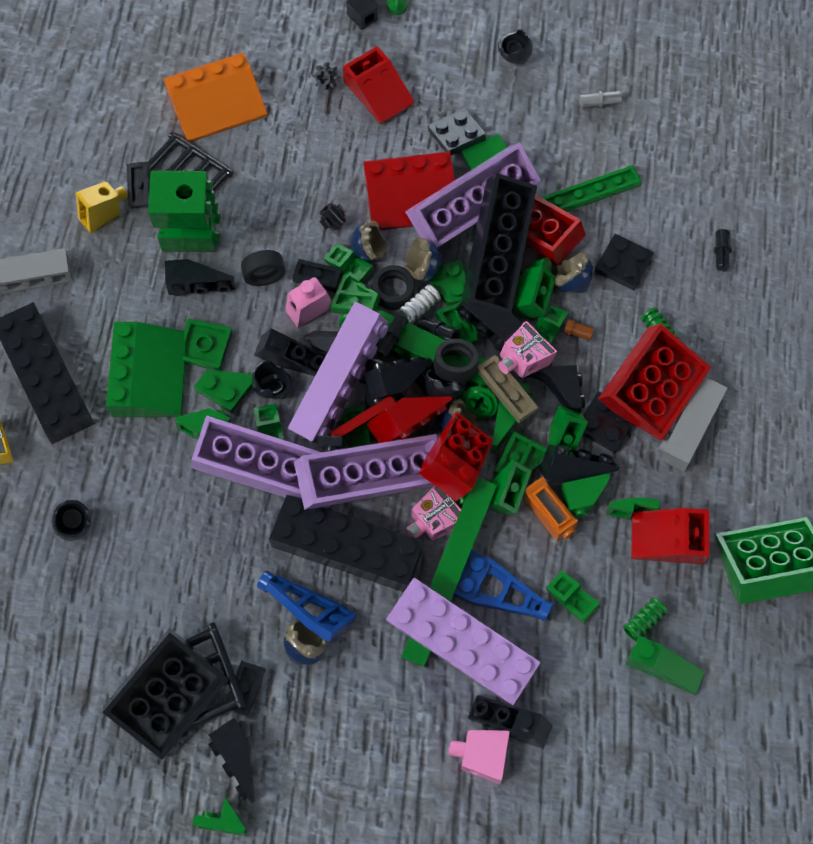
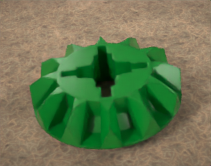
(485, 409)

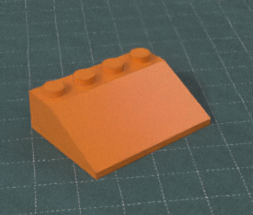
(215, 97)

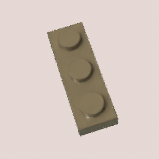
(507, 390)

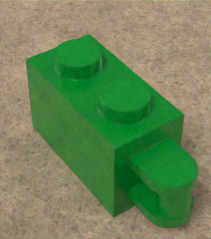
(534, 289)

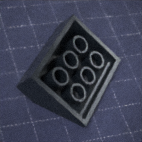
(165, 694)

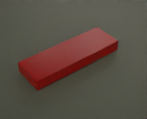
(363, 418)

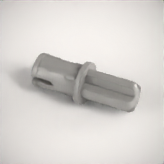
(599, 99)

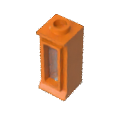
(550, 510)

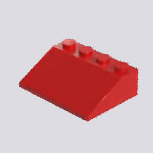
(403, 182)
(655, 381)

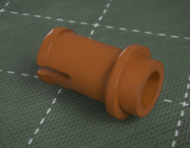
(578, 330)

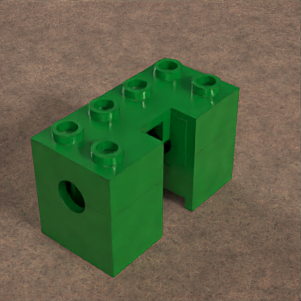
(184, 211)

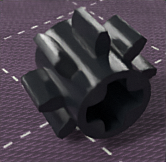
(324, 81)
(332, 216)

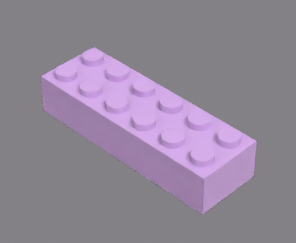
(459, 203)
(339, 373)
(249, 457)
(363, 471)
(463, 641)

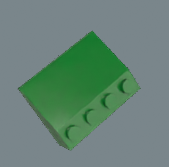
(146, 371)
(768, 560)

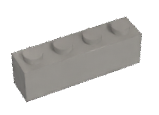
(35, 271)
(692, 424)

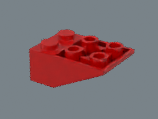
(377, 85)
(406, 417)
(456, 457)
(671, 535)

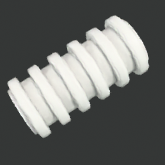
(421, 302)

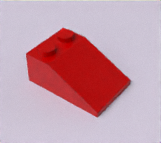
(553, 231)

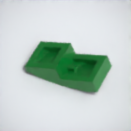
(346, 260)
(550, 324)
(268, 421)
(625, 507)
(572, 597)

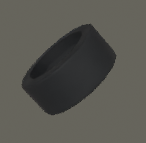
(263, 268)
(401, 273)
(457, 347)

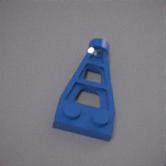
(473, 575)
(327, 624)

